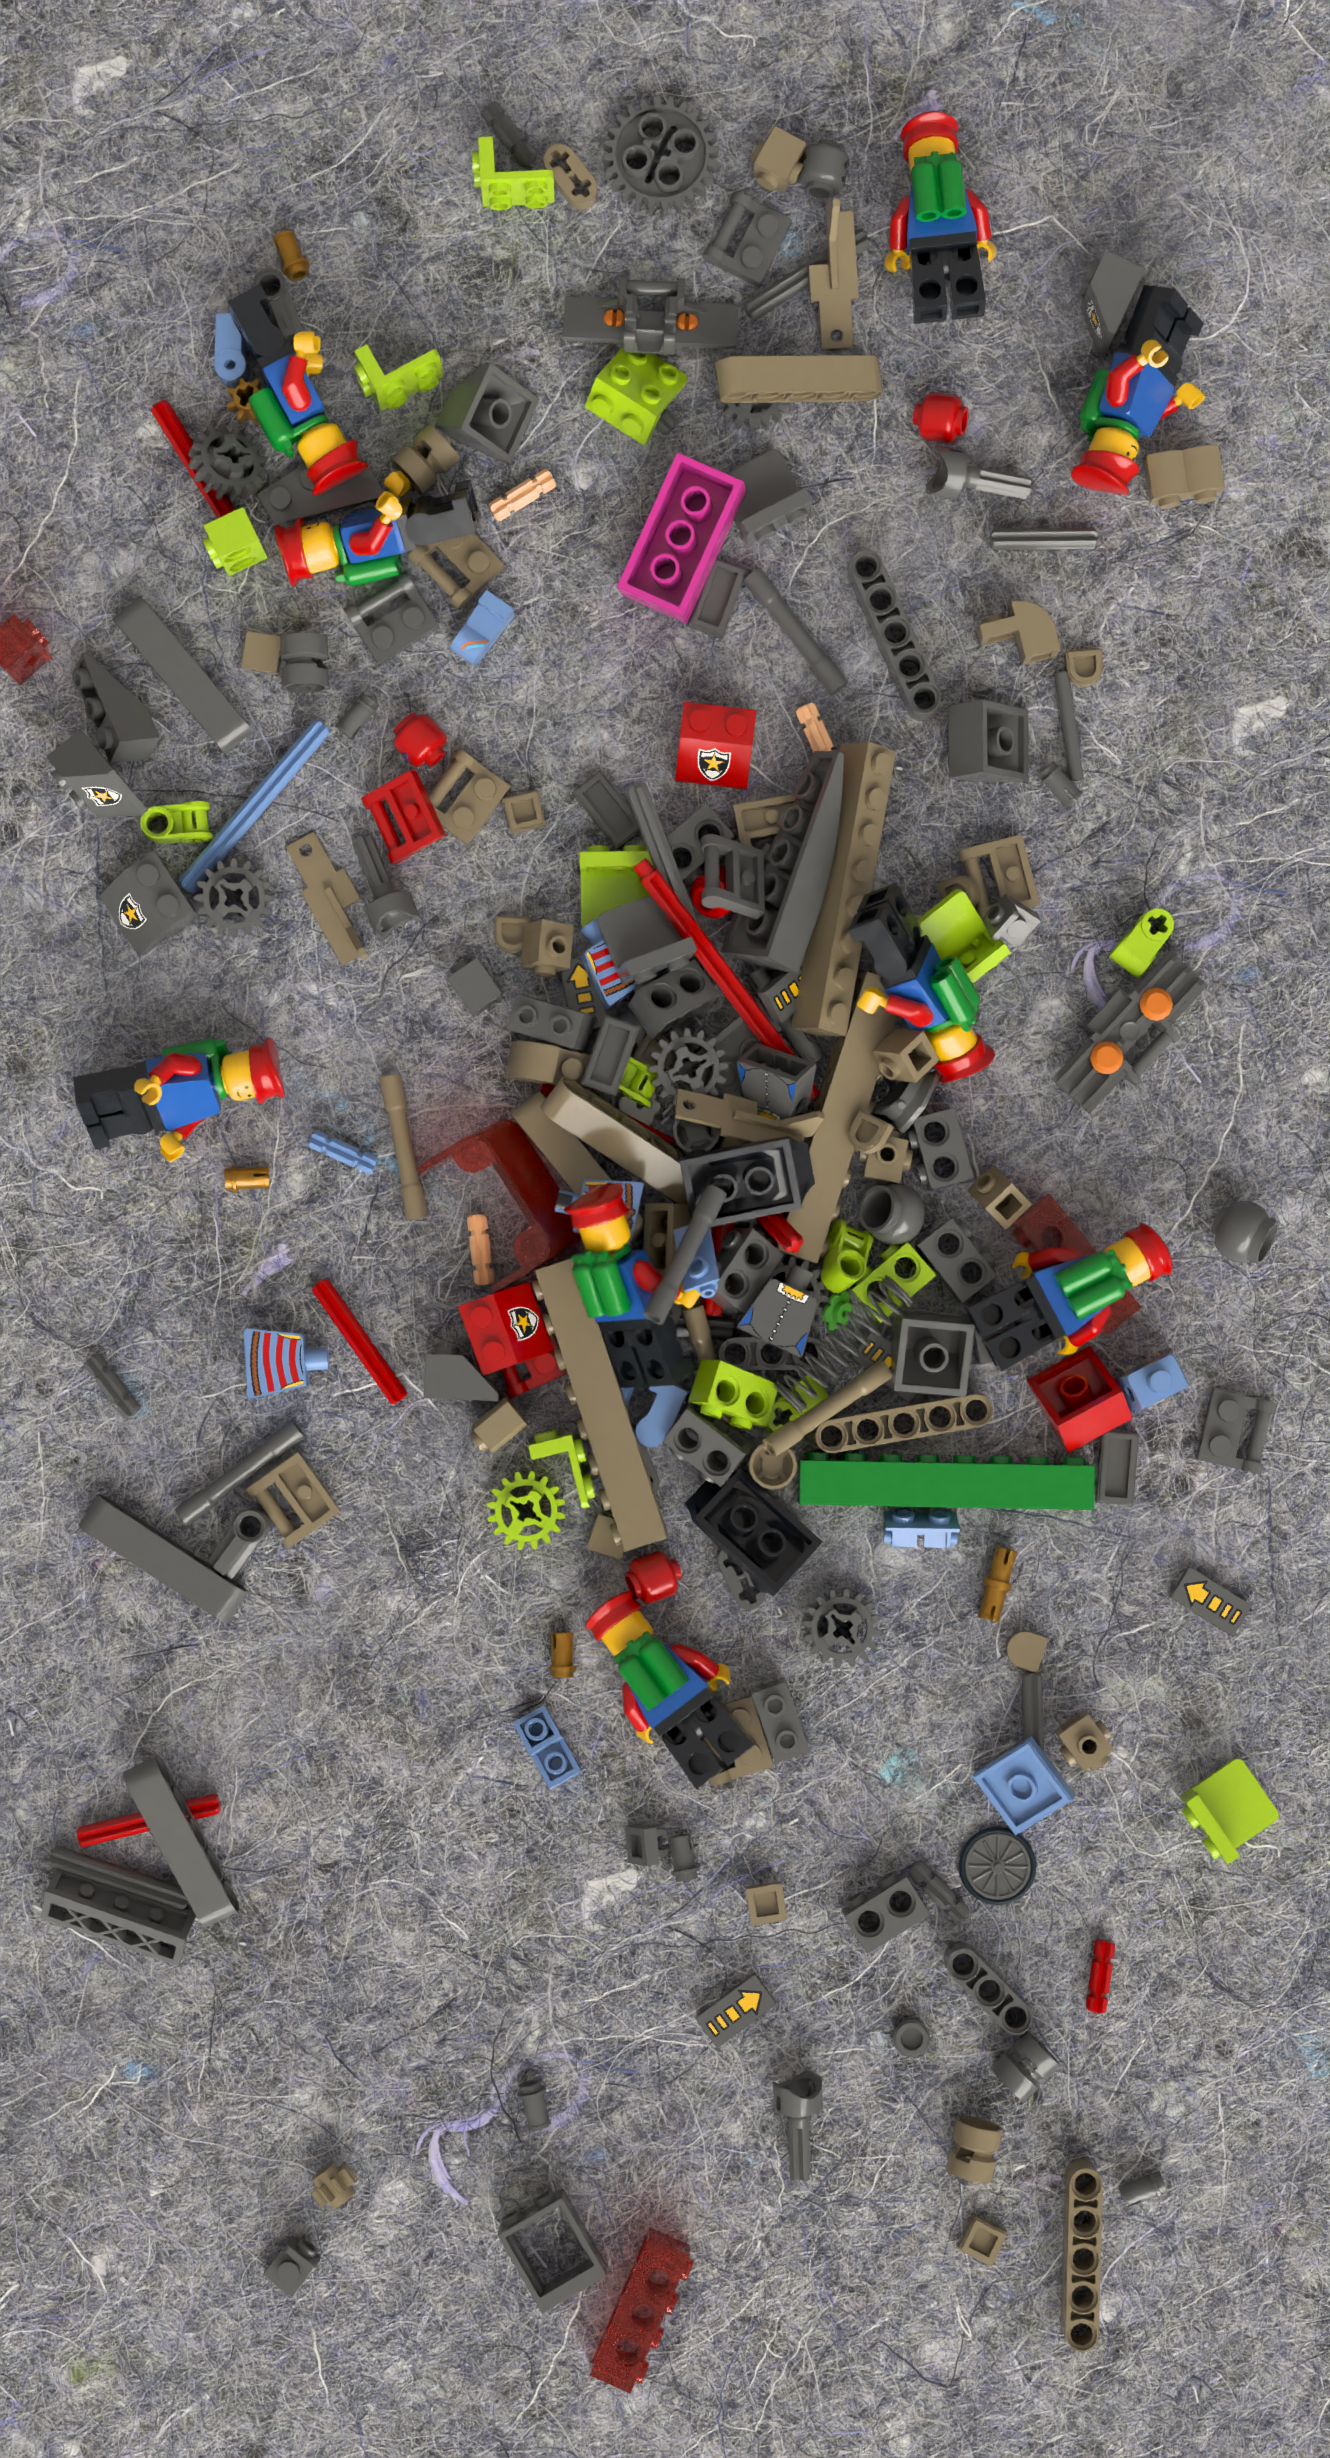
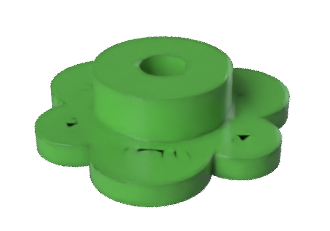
(837, 1310)

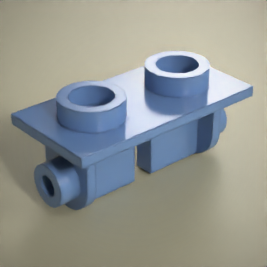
(703, 1270)
(937, 1526)

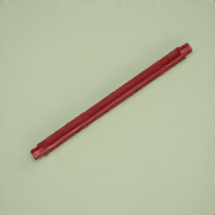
(712, 960)

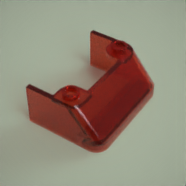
(528, 1182)

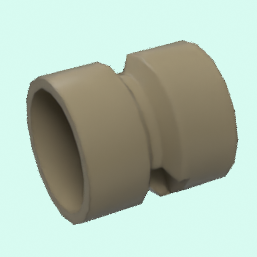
(425, 458)
(769, 1470)
(974, 2147)

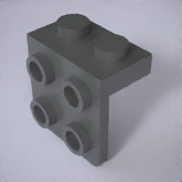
(770, 497)
(643, 941)

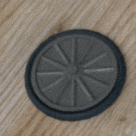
(997, 1866)

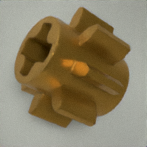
(241, 392)

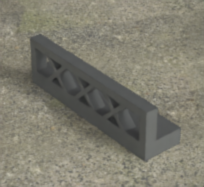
(118, 1911)

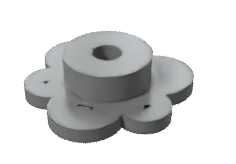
(645, 1114)

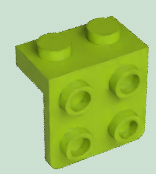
(510, 188)
(395, 387)
(635, 392)
(610, 879)
(959, 931)
(551, 1443)
(1228, 1809)

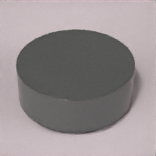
(911, 2037)

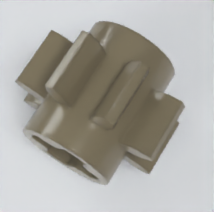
(333, 2185)

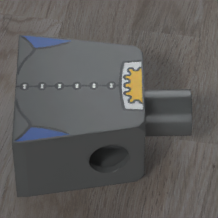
(776, 1081)
(782, 1312)

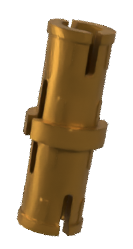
(997, 1584)

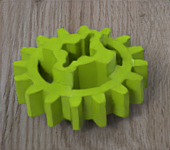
(506, 1497)

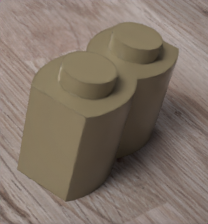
(1184, 475)
(498, 1425)

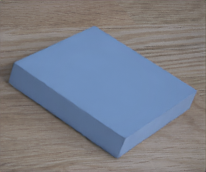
(1023, 1785)

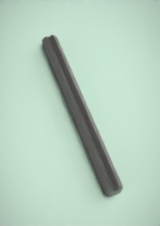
(659, 847)

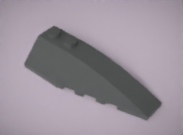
(794, 872)

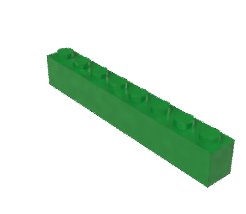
(946, 1483)

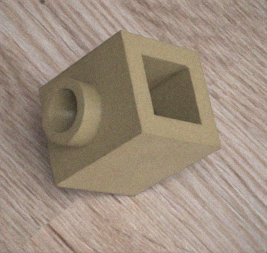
(778, 160)
(547, 947)
(905, 1055)
(999, 1197)

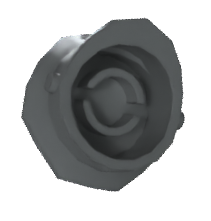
(907, 1101)

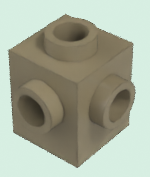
(888, 1171)
(1075, 1732)

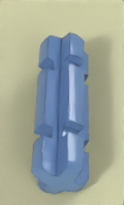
(343, 1152)

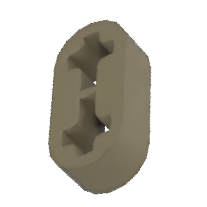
(577, 172)

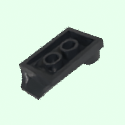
(755, 1176)
(753, 1530)

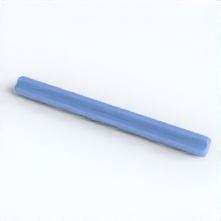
(254, 805)

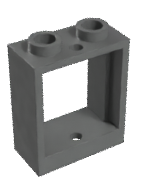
(570, 2282)

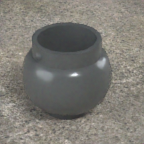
(892, 1213)
(1244, 1232)

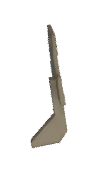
(837, 282)
(327, 897)
(739, 1118)

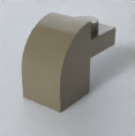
(1028, 625)
(544, 1063)

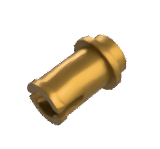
(294, 263)
(246, 1178)
(562, 1655)

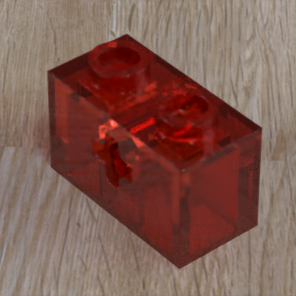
(22, 649)

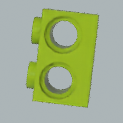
(233, 542)
(920, 1277)
(734, 1389)

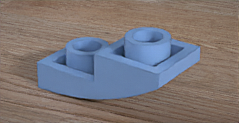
(547, 1747)

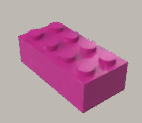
(682, 538)

